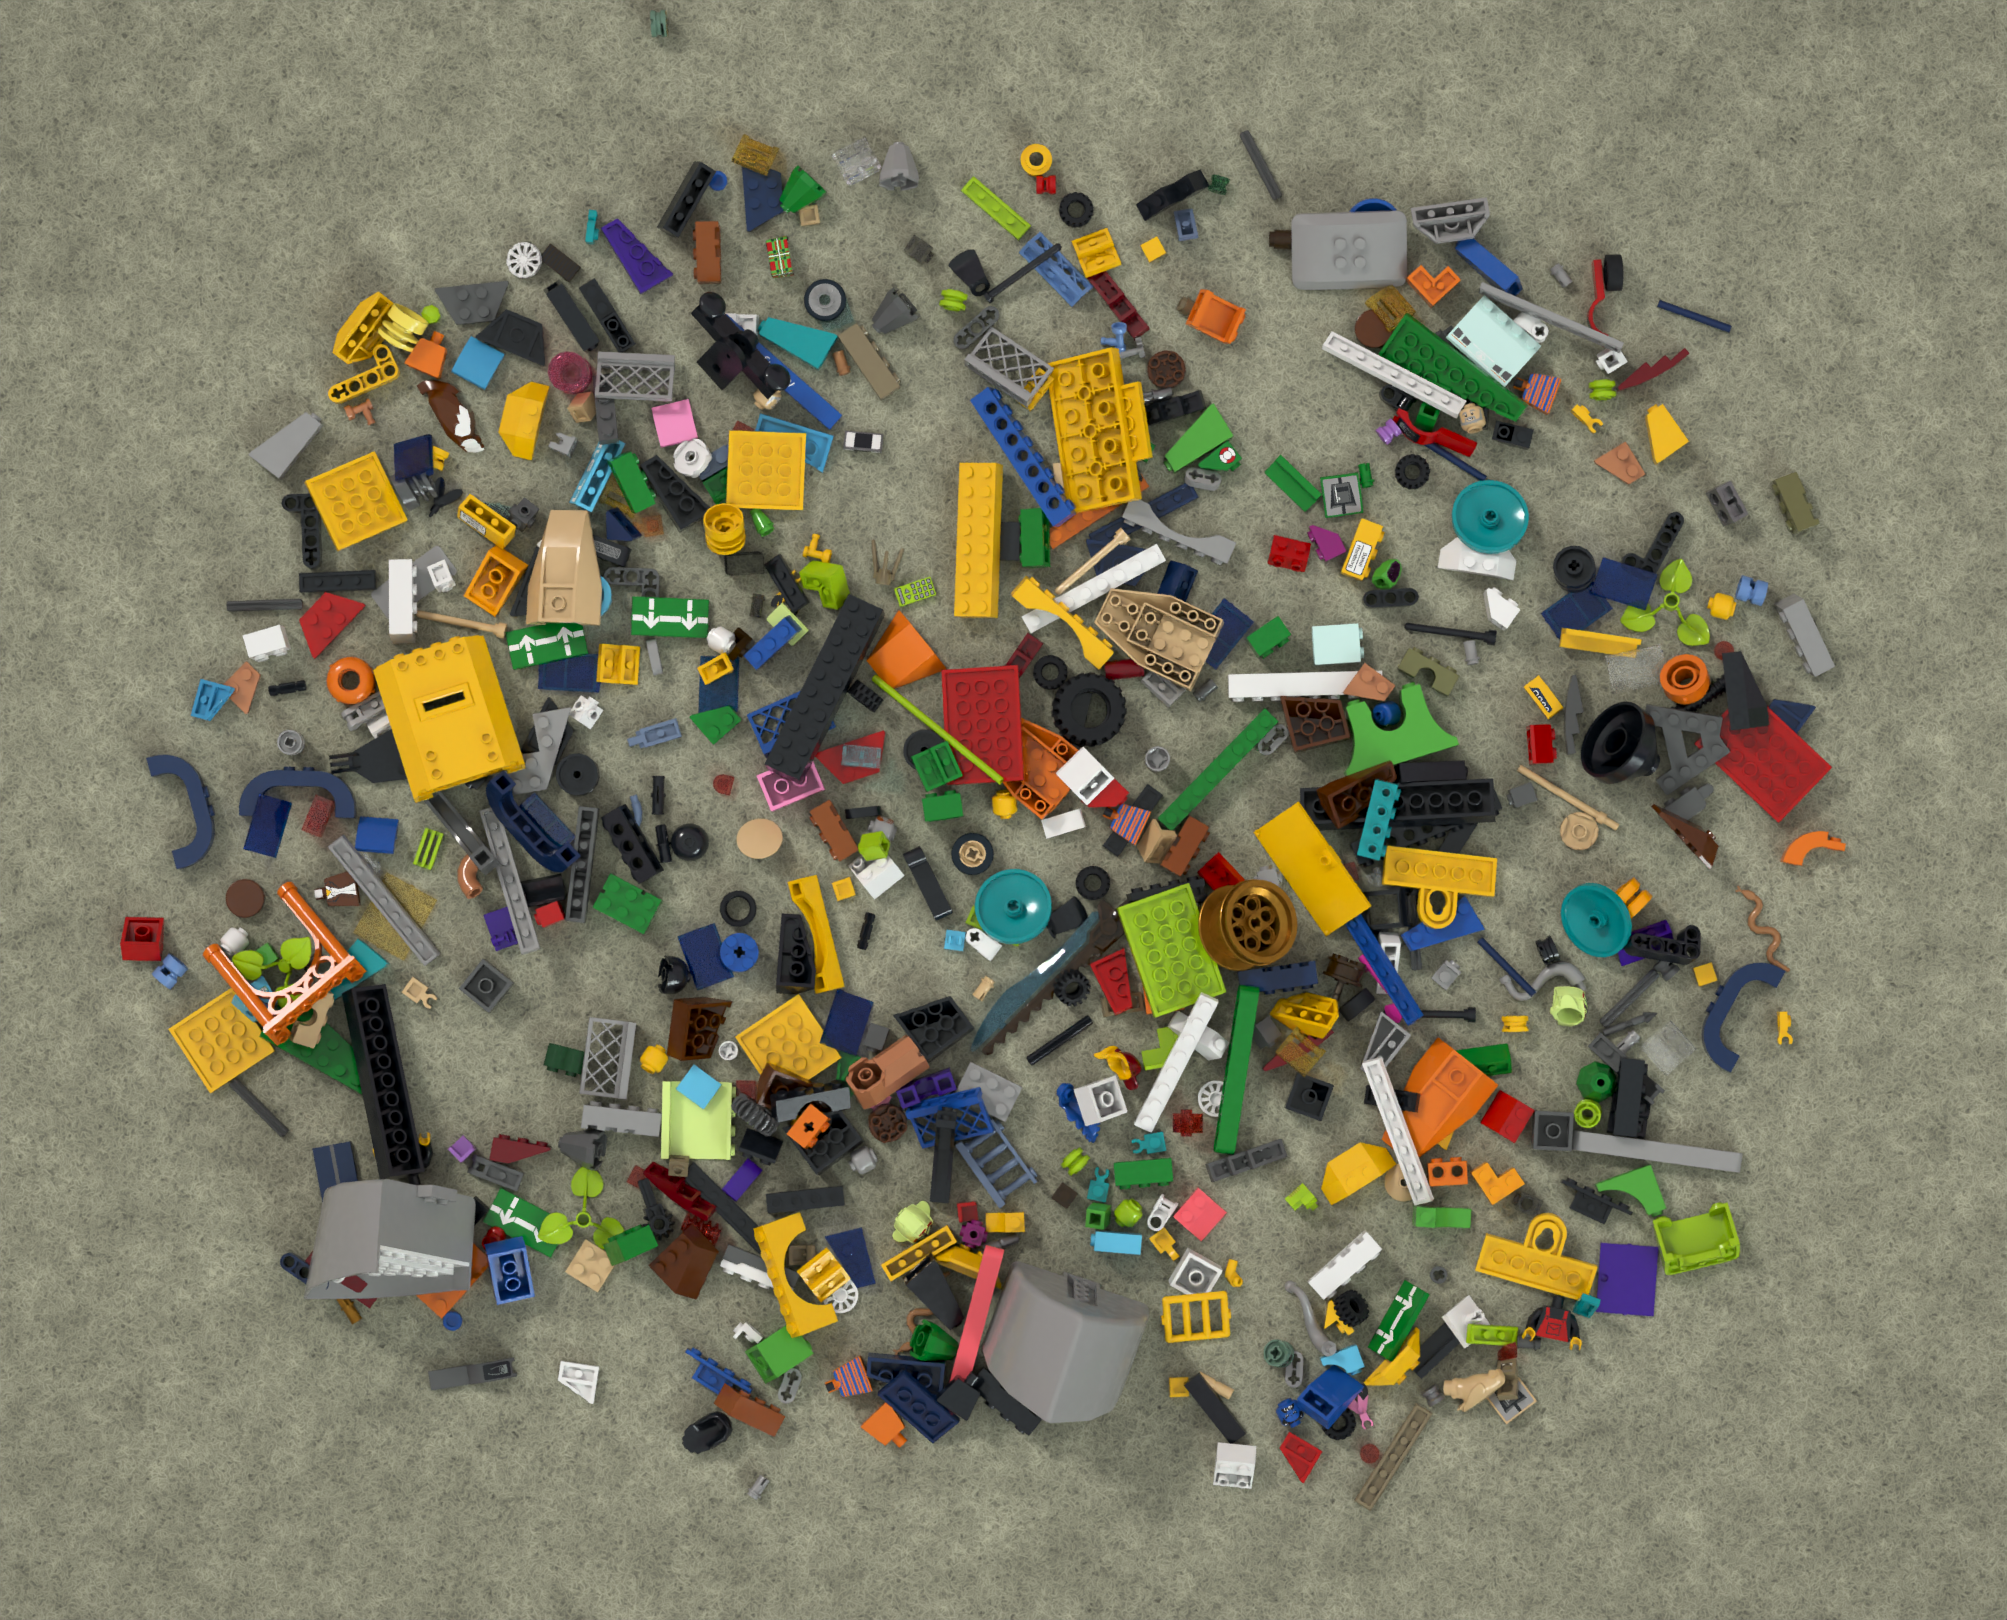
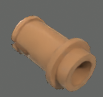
(841, 363)

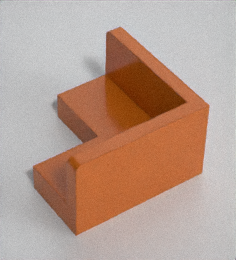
(1431, 288)

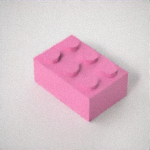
(783, 792)

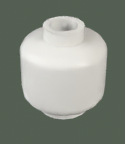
(721, 640)
(234, 941)

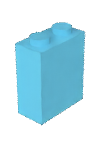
(1116, 1242)

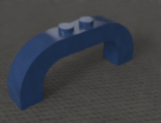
(344, 799)
(200, 806)
(523, 829)
(1725, 998)

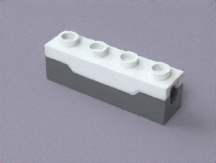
(752, 1267)

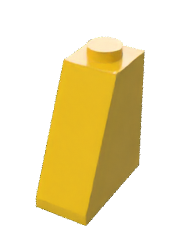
(1663, 433)

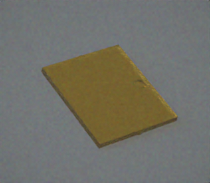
(380, 932)

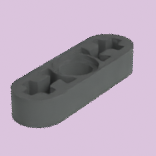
(969, 341)

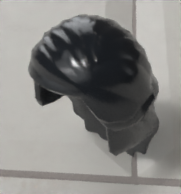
(707, 1432)

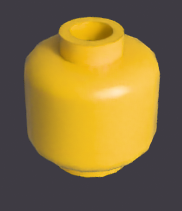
(1721, 606)
(1004, 804)
(653, 1059)

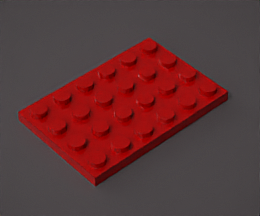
(985, 717)
(1770, 764)

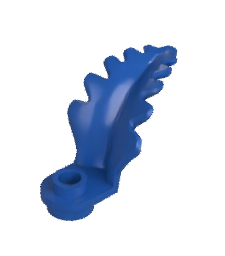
(1070, 1105)

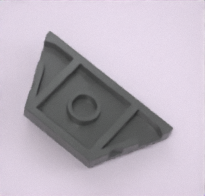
(473, 302)

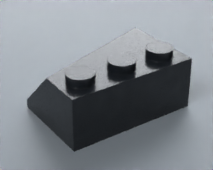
(935, 1026)
(832, 1144)

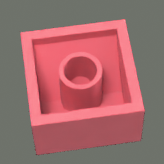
(1199, 1214)

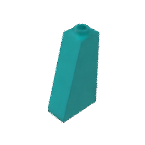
(800, 341)
(368, 959)

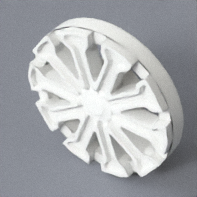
(524, 260)
(1214, 1097)
(841, 1295)

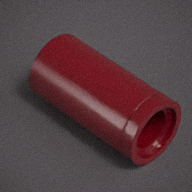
(1123, 669)

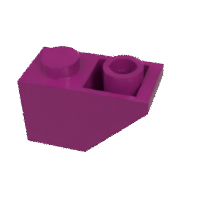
(1328, 543)

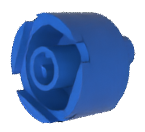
(747, 945)

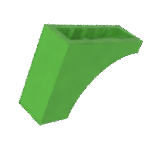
(1641, 1185)
(1441, 1217)

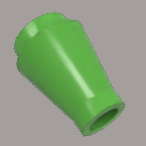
(762, 523)

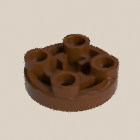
(1371, 330)
(1166, 369)
(245, 898)
(887, 1123)

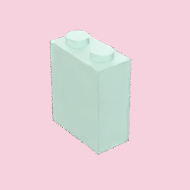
(1337, 644)

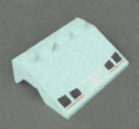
(1493, 341)

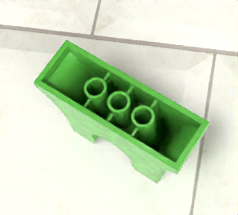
(1414, 738)

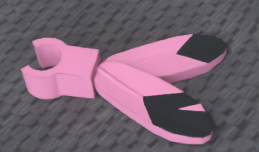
(1361, 1406)

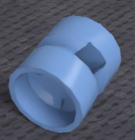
(1751, 590)
(173, 965)

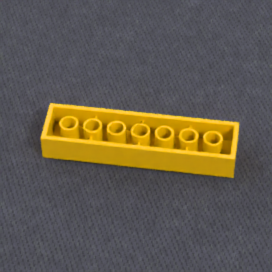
(978, 540)

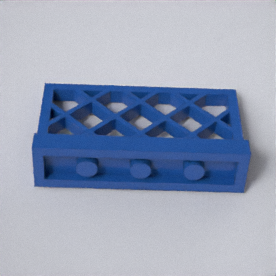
(767, 747)
(957, 1101)

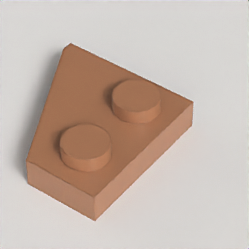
(1621, 464)
(245, 684)
(1369, 684)

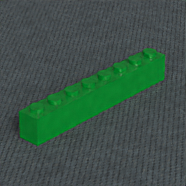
(1218, 769)

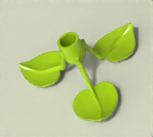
(1675, 579)
(295, 954)
(557, 1229)

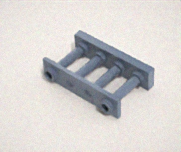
(989, 1179)

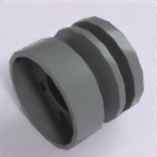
(414, 487)

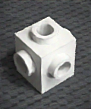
(586, 711)

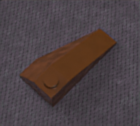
(1350, 794)
(1693, 836)
(776, 1079)

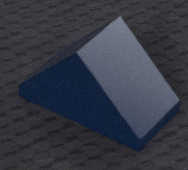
(619, 527)

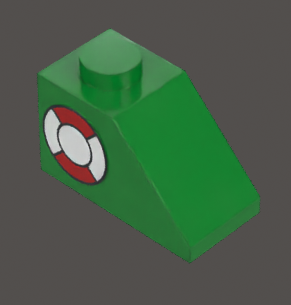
(1222, 459)

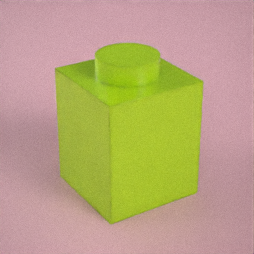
(874, 846)

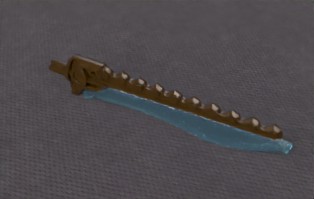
(1101, 938)

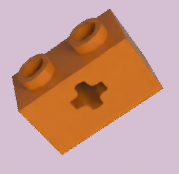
(809, 1116)

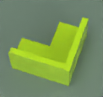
(828, 580)
(1156, 1057)

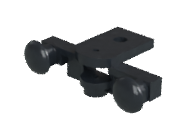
(735, 350)

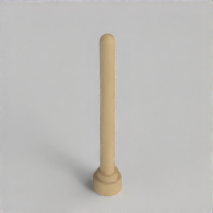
(1120, 538)
(497, 629)

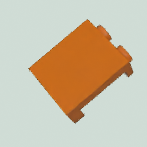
(1216, 317)

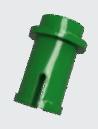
(1365, 475)

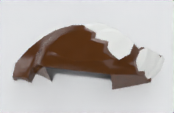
(452, 415)

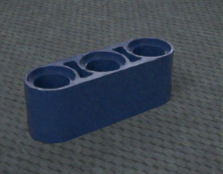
(296, 1269)

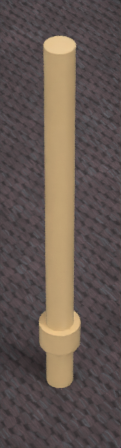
(1600, 817)

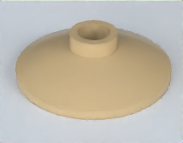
(1393, 1184)

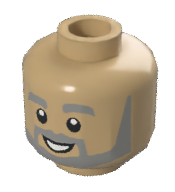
(764, 403)
(1472, 418)

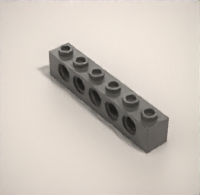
(582, 868)

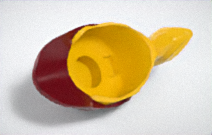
(1123, 1064)

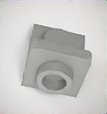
(1446, 974)

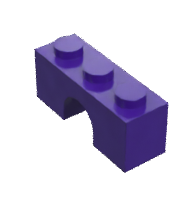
(932, 1084)

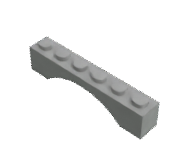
(1215, 546)

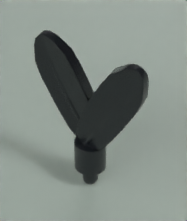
(443, 500)

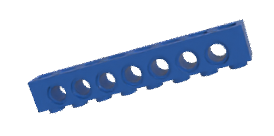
(982, 403)

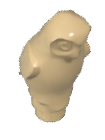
(1474, 1388)

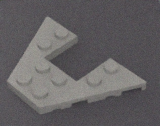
(539, 765)

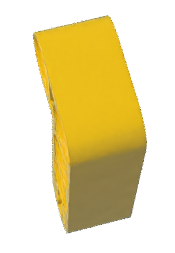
(362, 378)

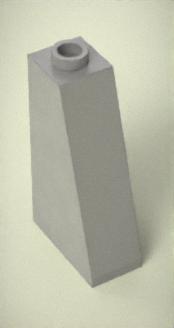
(287, 445)

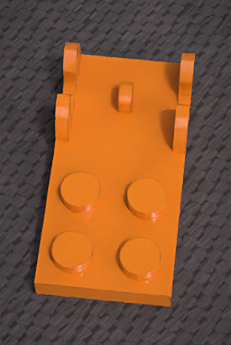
(444, 1301)

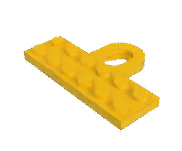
(1439, 872)
(1535, 1266)

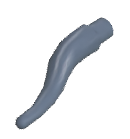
(637, 809)

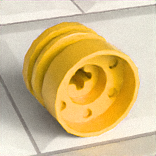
(724, 529)

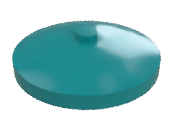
(1490, 516)
(1013, 906)
(1596, 920)

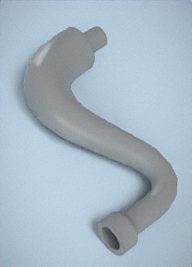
(1555, 969)
(1314, 1331)

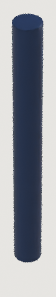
(1694, 316)
(1456, 461)
(1506, 966)

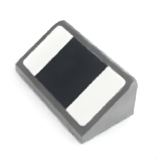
(863, 441)

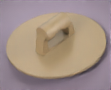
(759, 838)

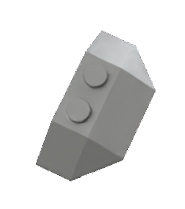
(1451, 220)

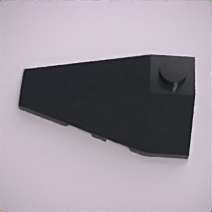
(795, 963)

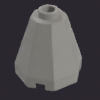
(899, 168)

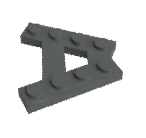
(1684, 767)

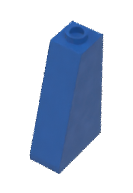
(1488, 266)

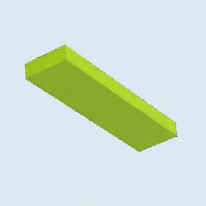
(996, 208)

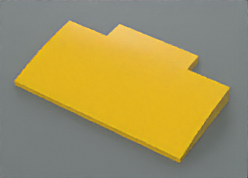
(1098, 429)

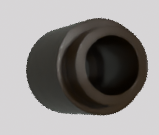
(1280, 239)

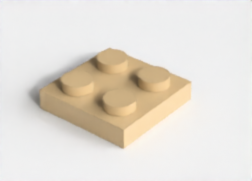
(590, 1266)

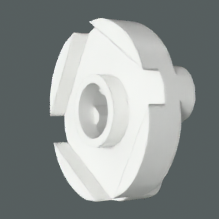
(700, 461)

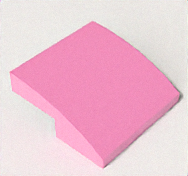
(674, 423)

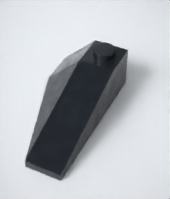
(1744, 698)

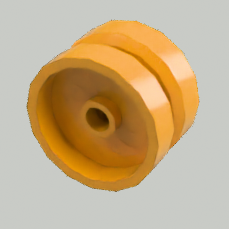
(1633, 902)

